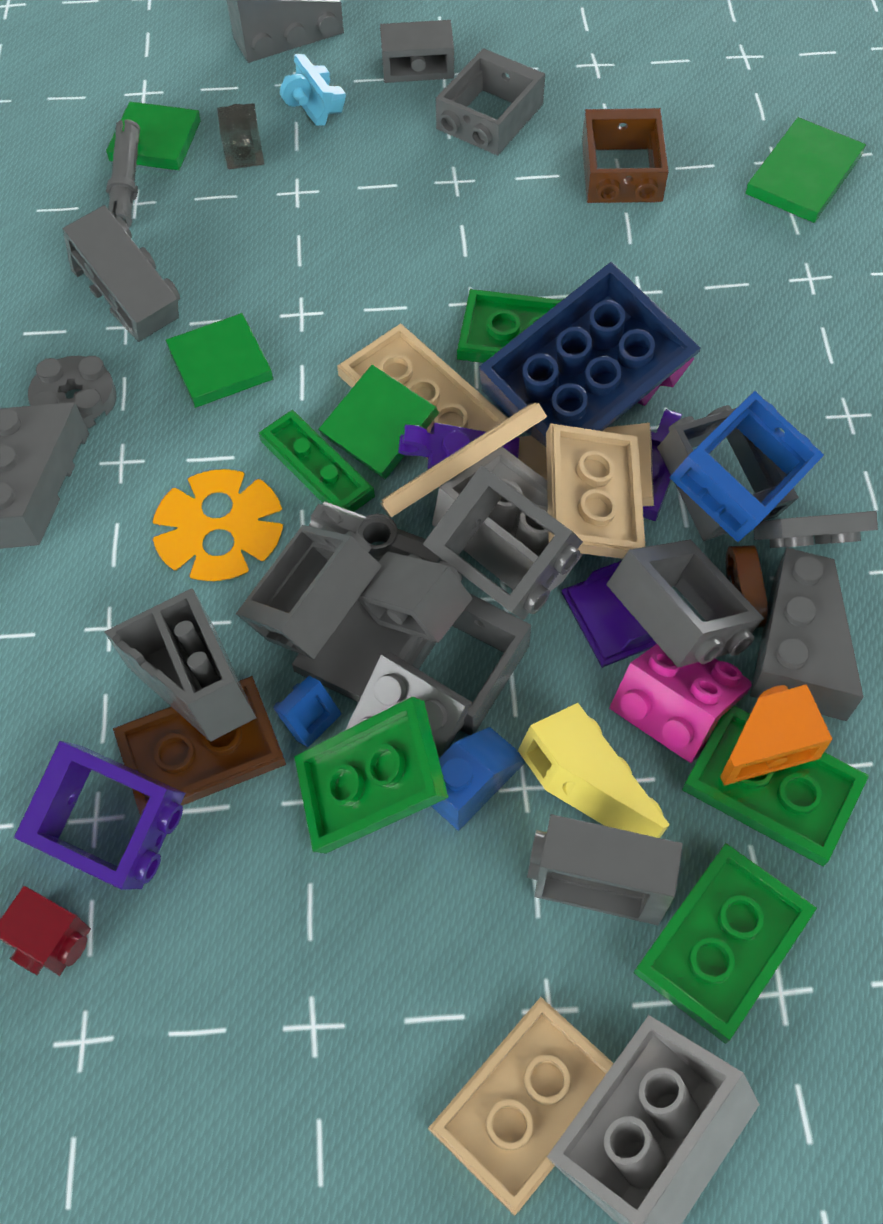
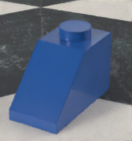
(474, 772)

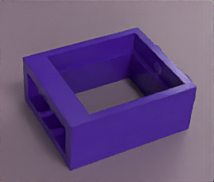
(58, 795)

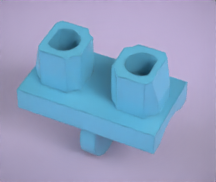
(312, 91)

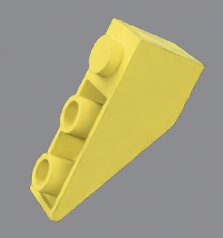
(586, 772)

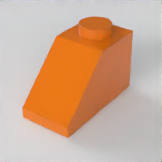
(778, 734)

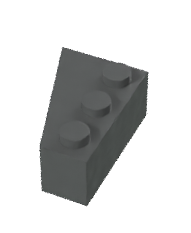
(809, 636)

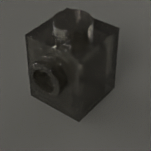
(240, 135)

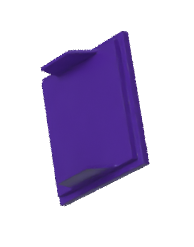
(605, 620)

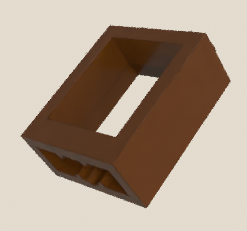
(641, 131)

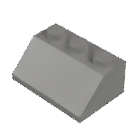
(507, 538)
(655, 1128)

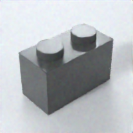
(417, 51)
(415, 596)

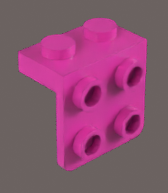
(678, 702)

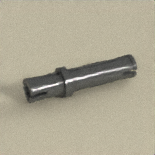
(122, 181)

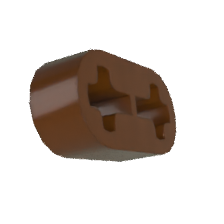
(745, 574)

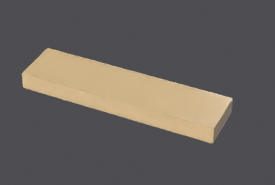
(462, 459)

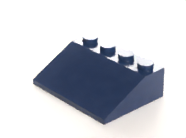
(588, 356)

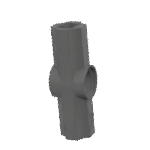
(372, 529)

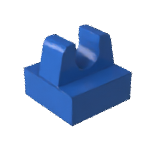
(307, 711)

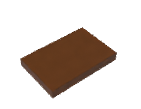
(183, 758)

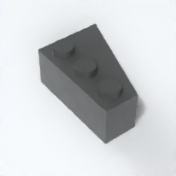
(277, 26)
(121, 272)
(34, 461)
(184, 663)

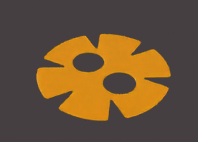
(192, 525)

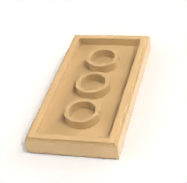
(426, 374)

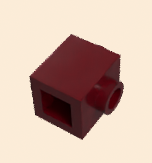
(42, 933)

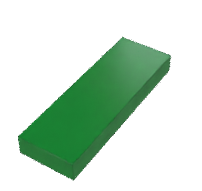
(316, 463)

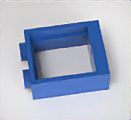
(720, 492)

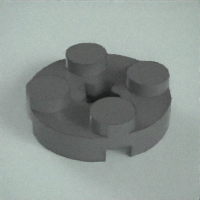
(68, 373)

